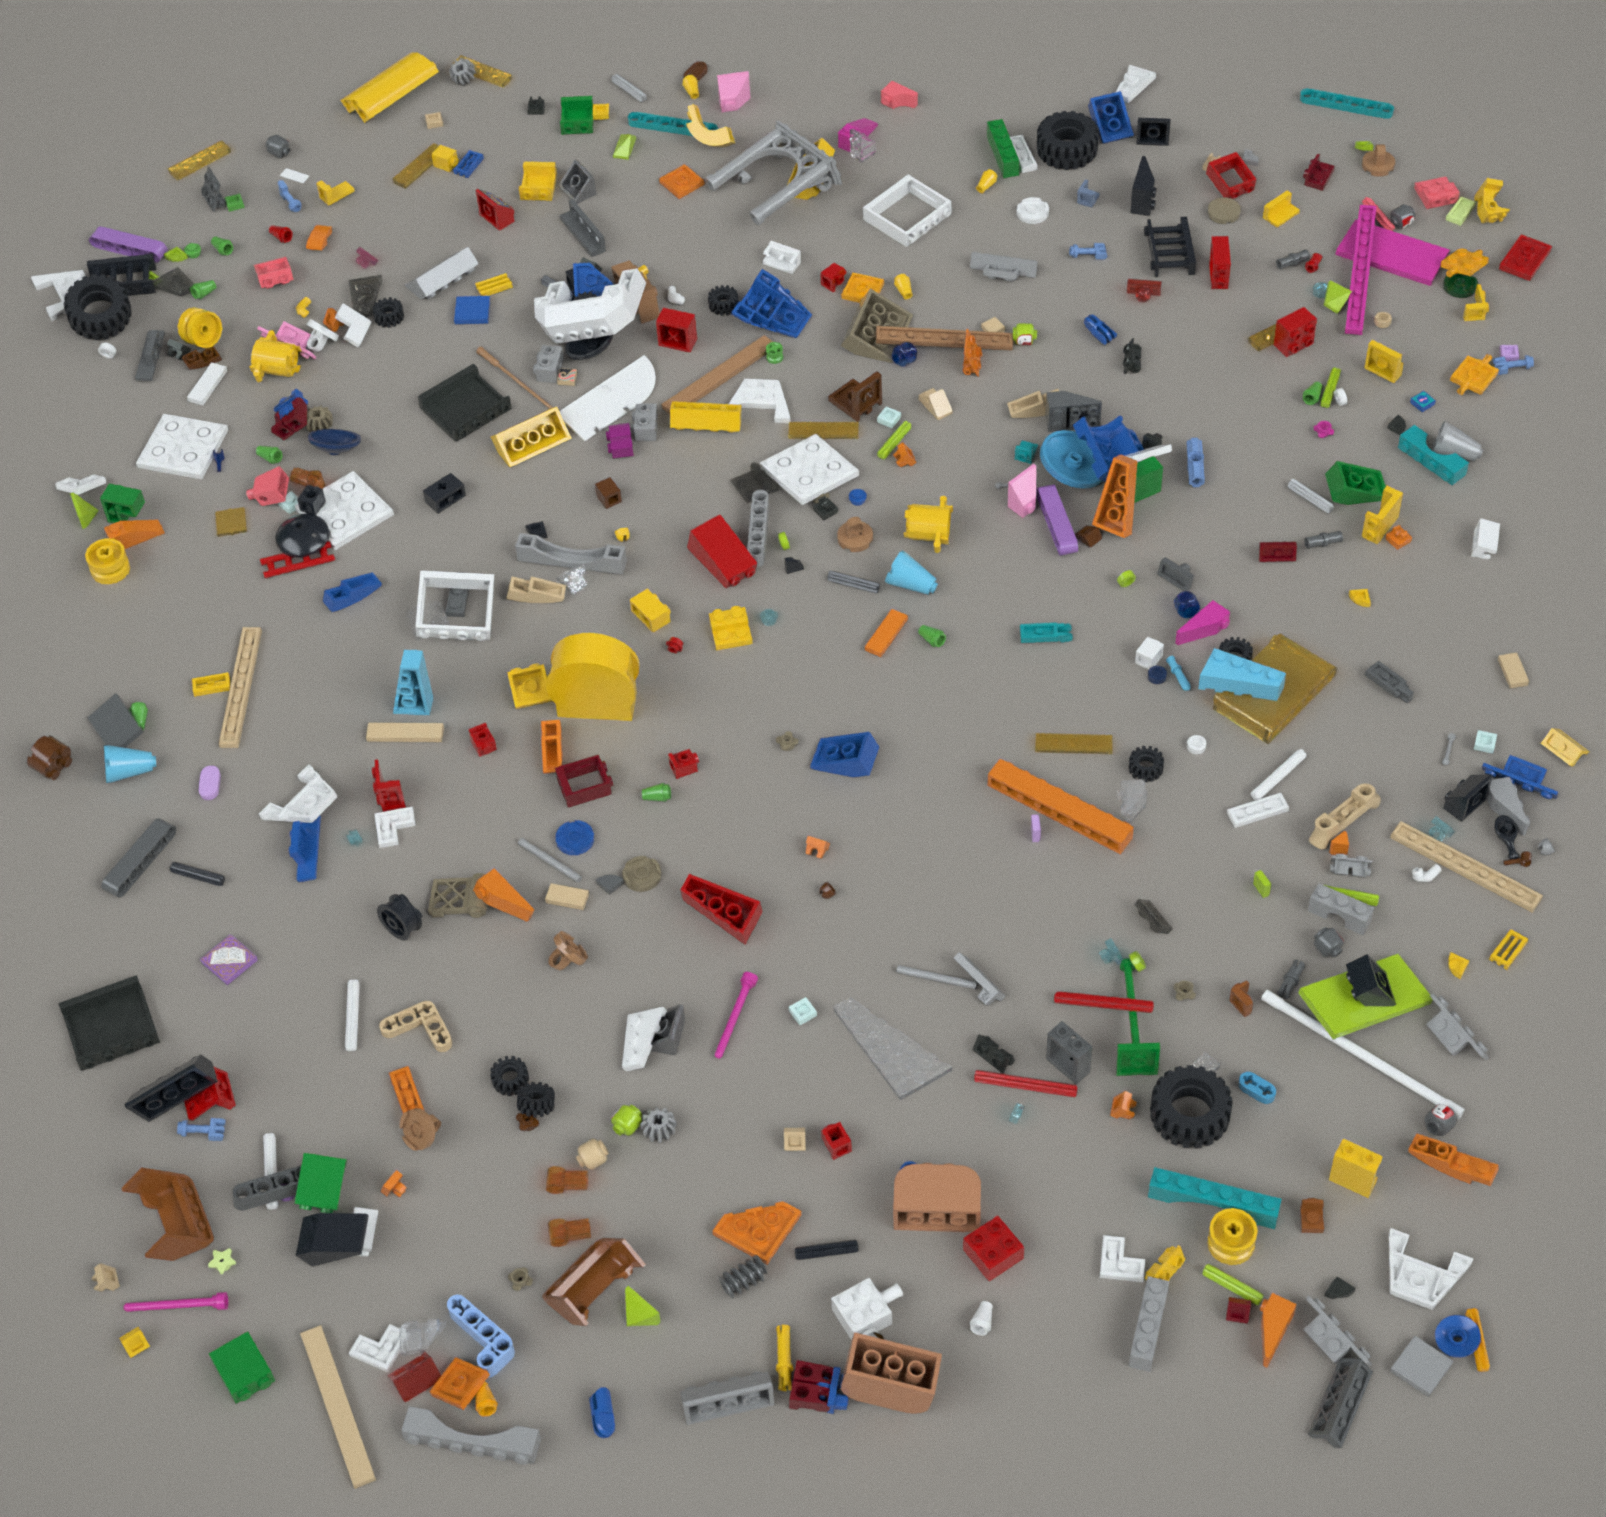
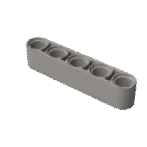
(758, 526)

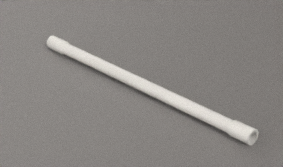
(1279, 1003)

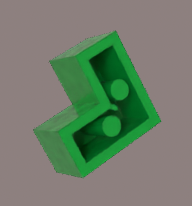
(121, 502)

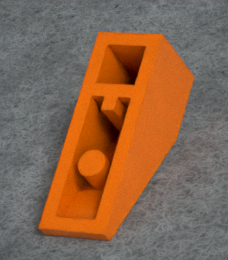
(134, 531)
(501, 895)
(1274, 1323)

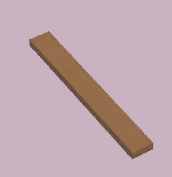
(942, 337)
(721, 373)

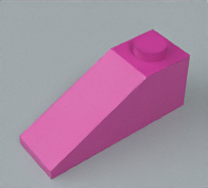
(862, 125)
(1204, 624)

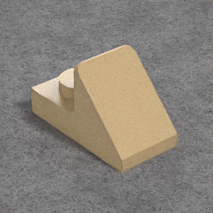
(936, 403)

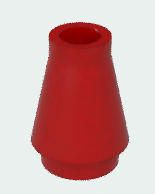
(283, 234)

